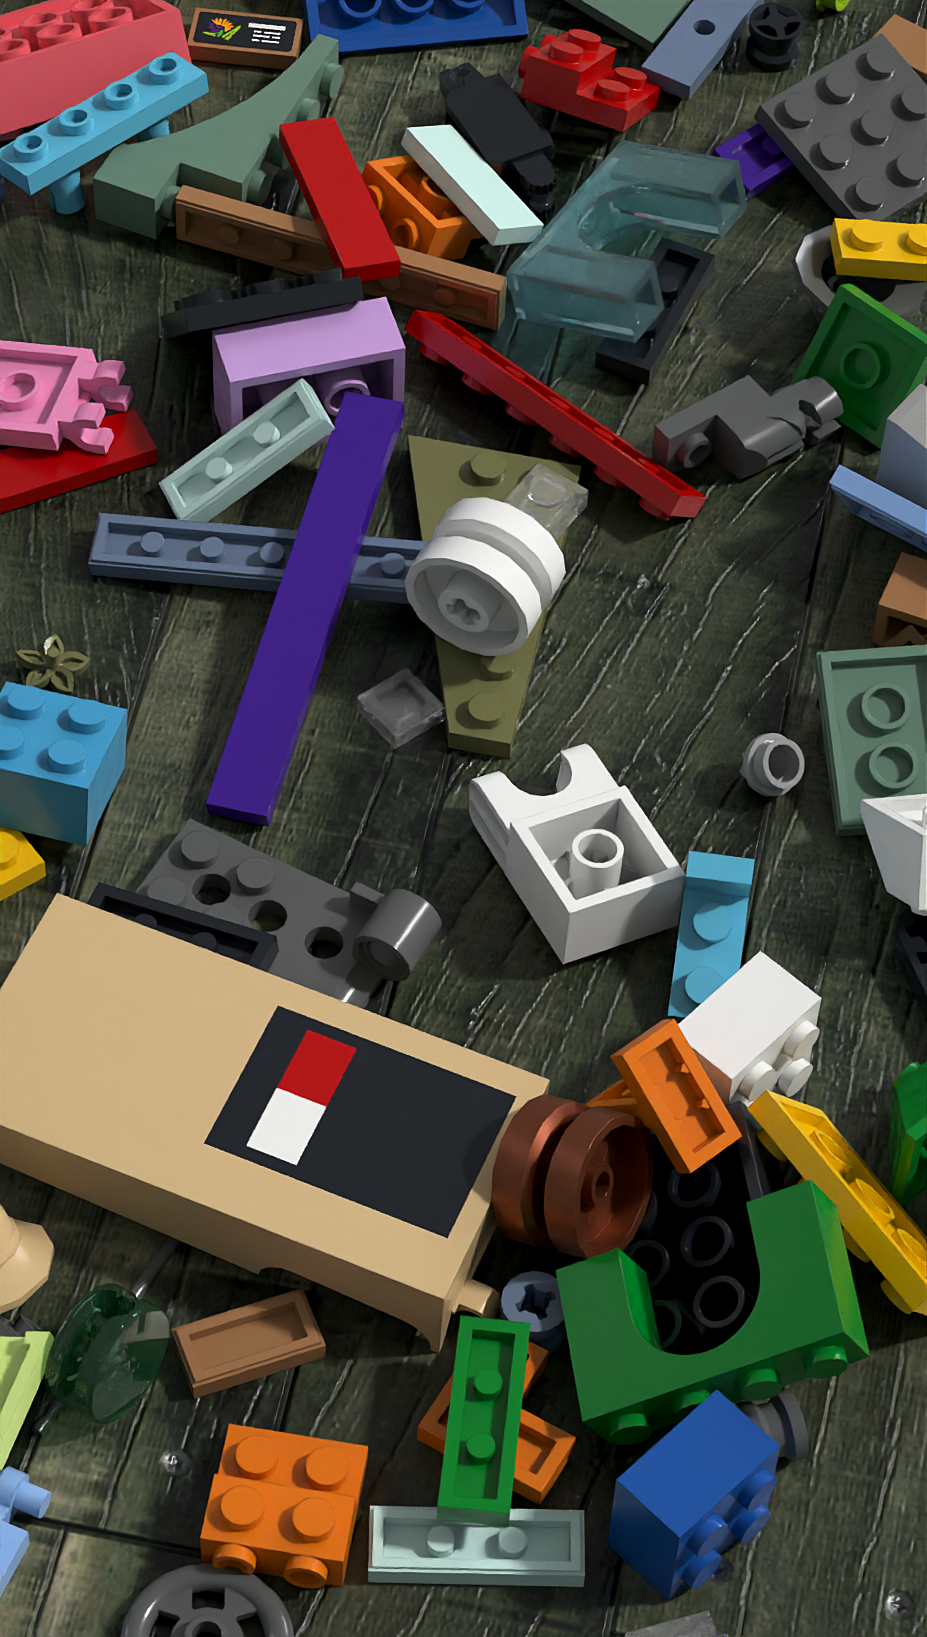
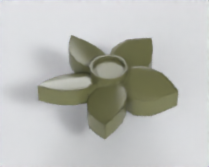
(53, 666)

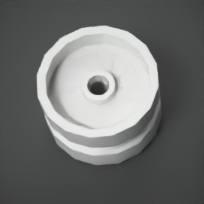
(485, 576)

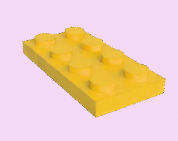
(871, 1217)

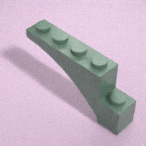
(223, 155)

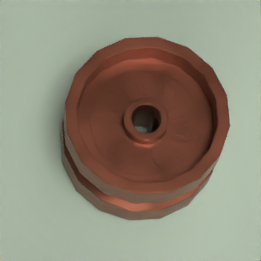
(572, 1177)

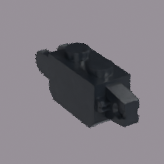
(502, 134)

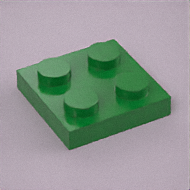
(867, 358)

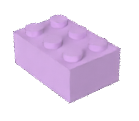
(331, 348)

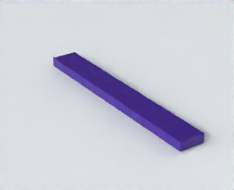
(305, 610)

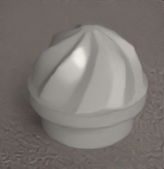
(772, 764)

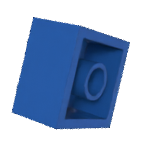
(694, 1496)

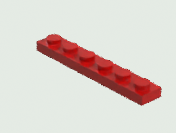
(571, 428)

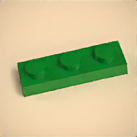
(483, 1421)

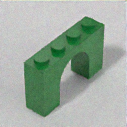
(798, 1329)

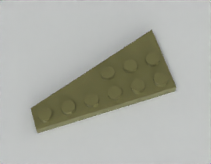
(478, 691)

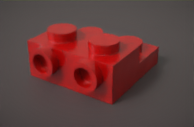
(578, 79)

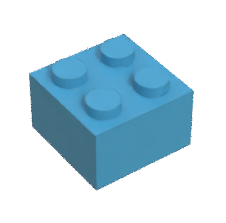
(57, 761)

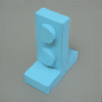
(709, 928)

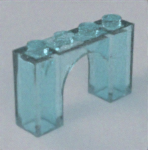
(634, 189)

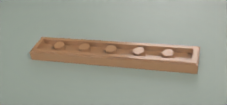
(299, 248)

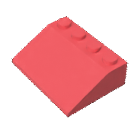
(74, 49)

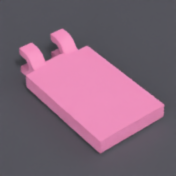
(49, 393)

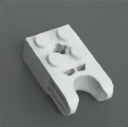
(580, 856)

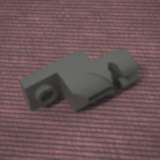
(748, 426)

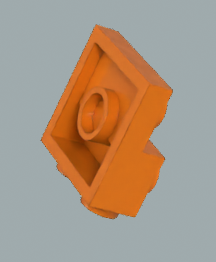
(416, 209)
(284, 1506)

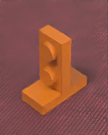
(671, 1096)

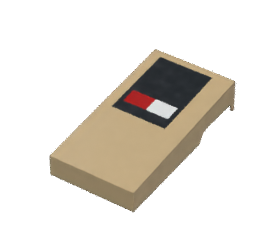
(253, 1115)

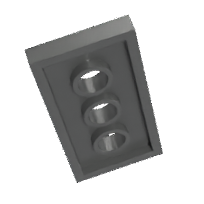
(375, 931)

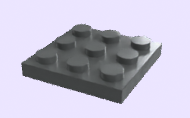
(857, 132)

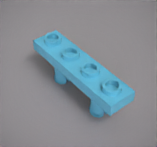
(83, 132)

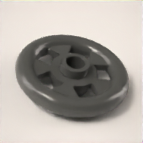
(172, 1597)

